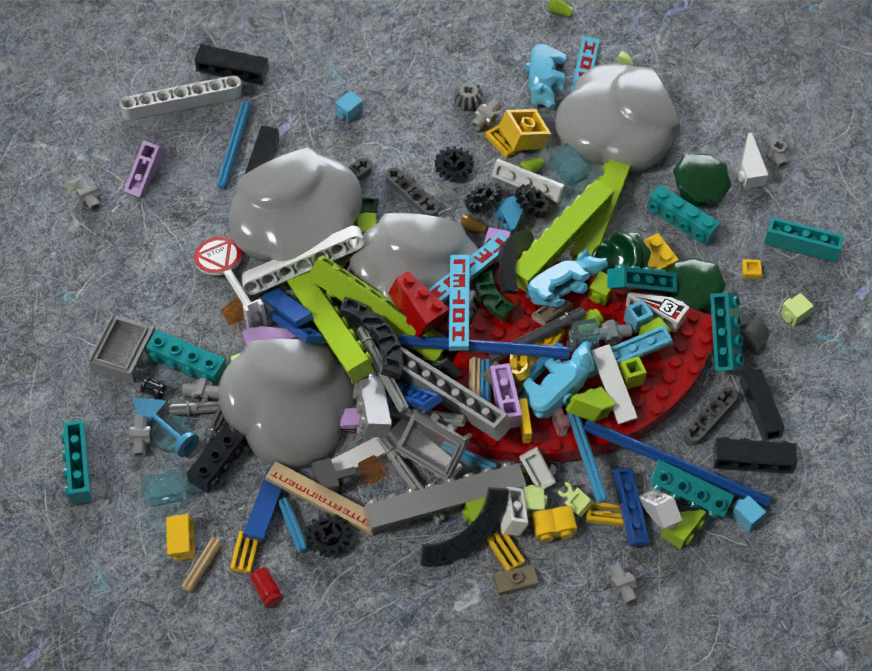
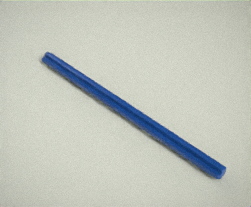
(488, 346)
(655, 454)

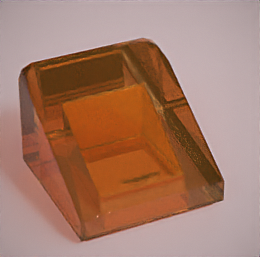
(233, 311)
(370, 469)

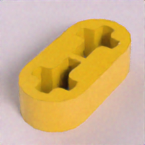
(517, 365)

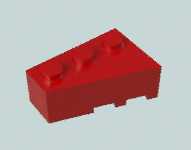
(418, 304)

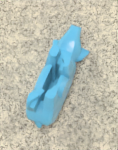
(543, 77)
(562, 278)
(561, 384)

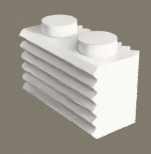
(515, 514)

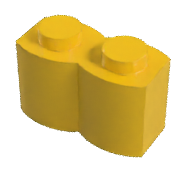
(554, 523)

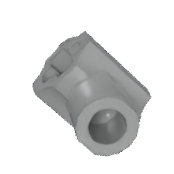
(486, 114)
(777, 150)
(88, 195)
(613, 332)
(201, 390)
(140, 435)
(623, 584)

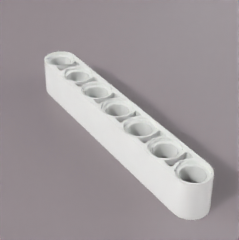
(181, 97)
(278, 275)

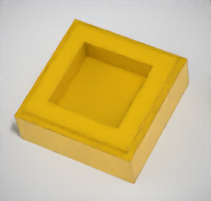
(751, 269)

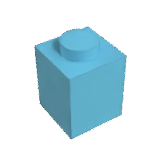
(349, 106)
(638, 315)
(748, 513)

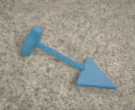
(150, 408)

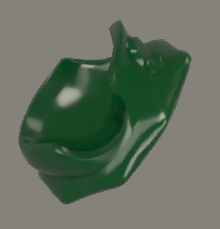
(702, 179)
(623, 249)
(696, 282)

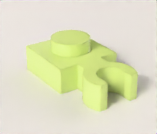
(577, 499)

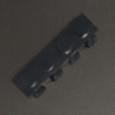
(231, 63)
(754, 455)
(216, 458)

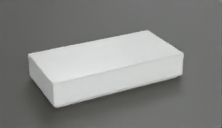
(537, 468)

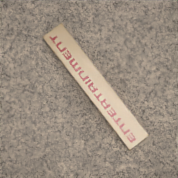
(318, 496)

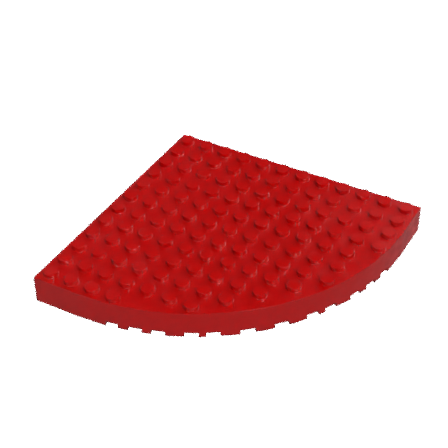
(668, 379)

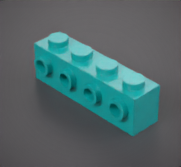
(683, 215)
(804, 239)
(641, 279)
(726, 331)
(185, 357)
(77, 462)
(690, 488)

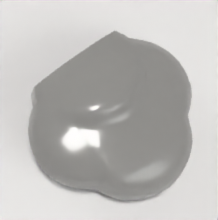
(618, 116)
(293, 206)
(409, 244)
(287, 400)

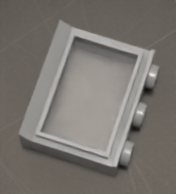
(120, 348)
(432, 444)

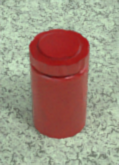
(266, 587)

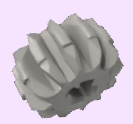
(468, 95)

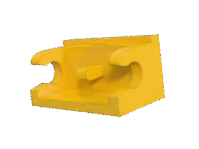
(180, 537)

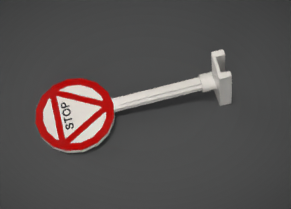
(220, 257)

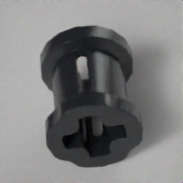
(153, 388)

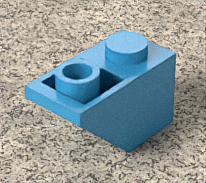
(509, 214)

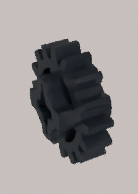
(462, 160)
(484, 198)
(532, 201)
(333, 542)

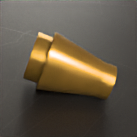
(472, 224)

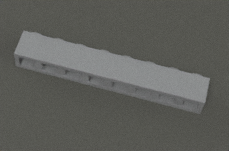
(455, 396)
(371, 399)
(443, 497)

